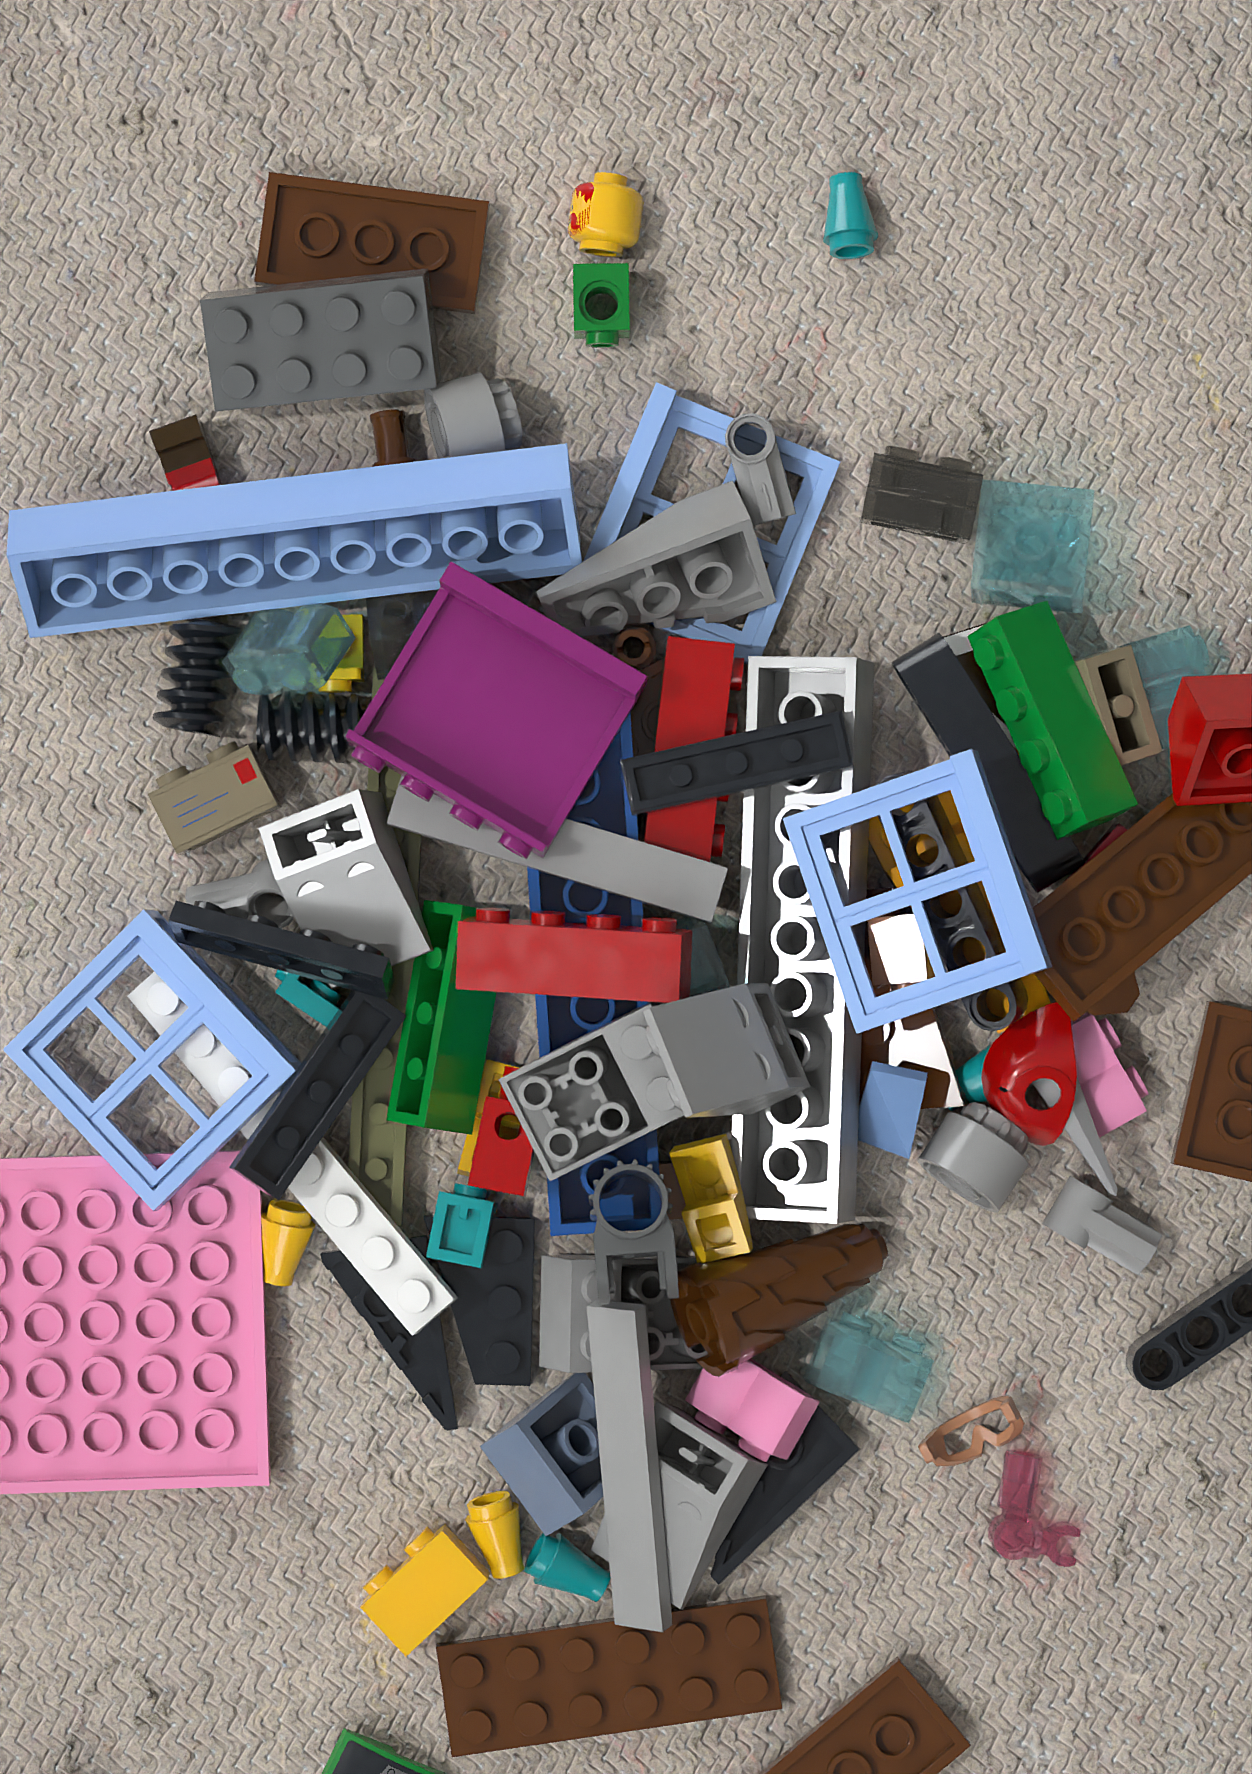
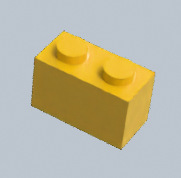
(423, 1588)

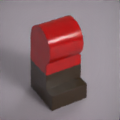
(185, 454)

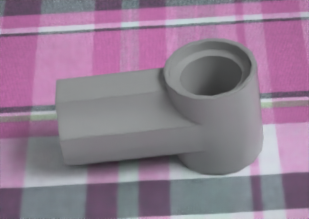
(761, 475)
(246, 895)
(1092, 1221)

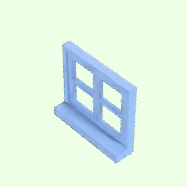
(633, 498)
(992, 865)
(208, 1002)

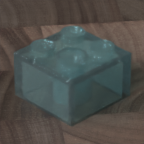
(1032, 545)

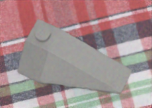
(675, 566)

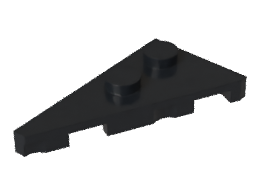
(418, 1356)
(785, 1488)

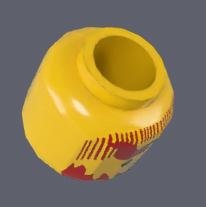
(605, 215)

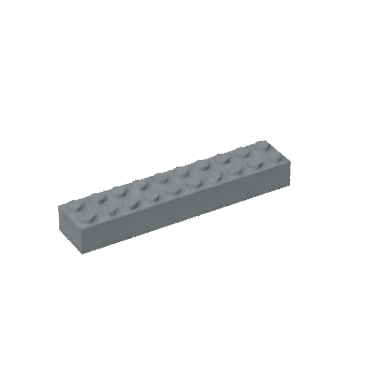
(803, 1150)

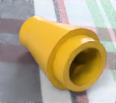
(284, 1239)
(496, 1529)

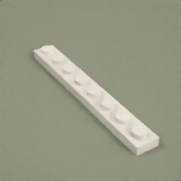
(323, 1183)

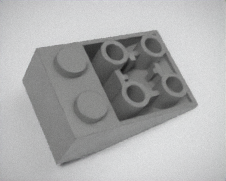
(348, 875)
(725, 1051)
(592, 1094)
(571, 1284)
(702, 1493)

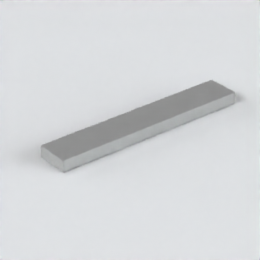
(581, 856)
(629, 1465)

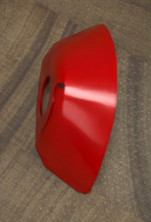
(1029, 1051)

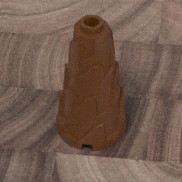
(759, 1296)

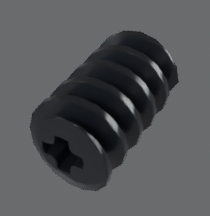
(195, 676)
(306, 726)

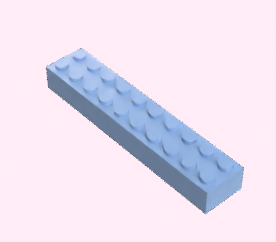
(293, 540)

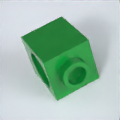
(601, 279)

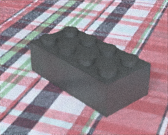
(321, 340)

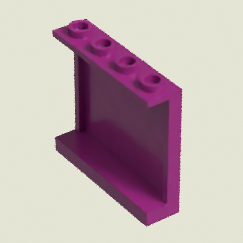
(496, 713)

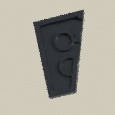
(496, 1303)

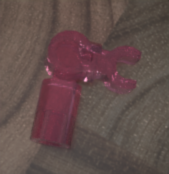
(1011, 1531)

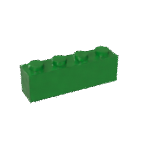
(1052, 719)
(442, 1034)

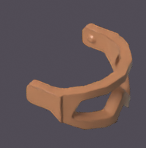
(933, 1445)

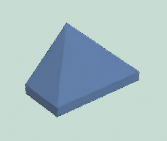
(891, 1108)

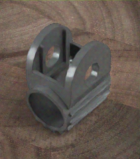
(651, 1242)

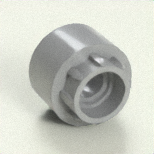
(472, 416)
(977, 1155)

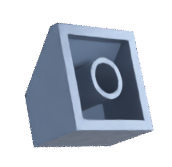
(552, 1454)

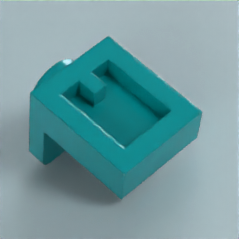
(314, 999)
(461, 1226)

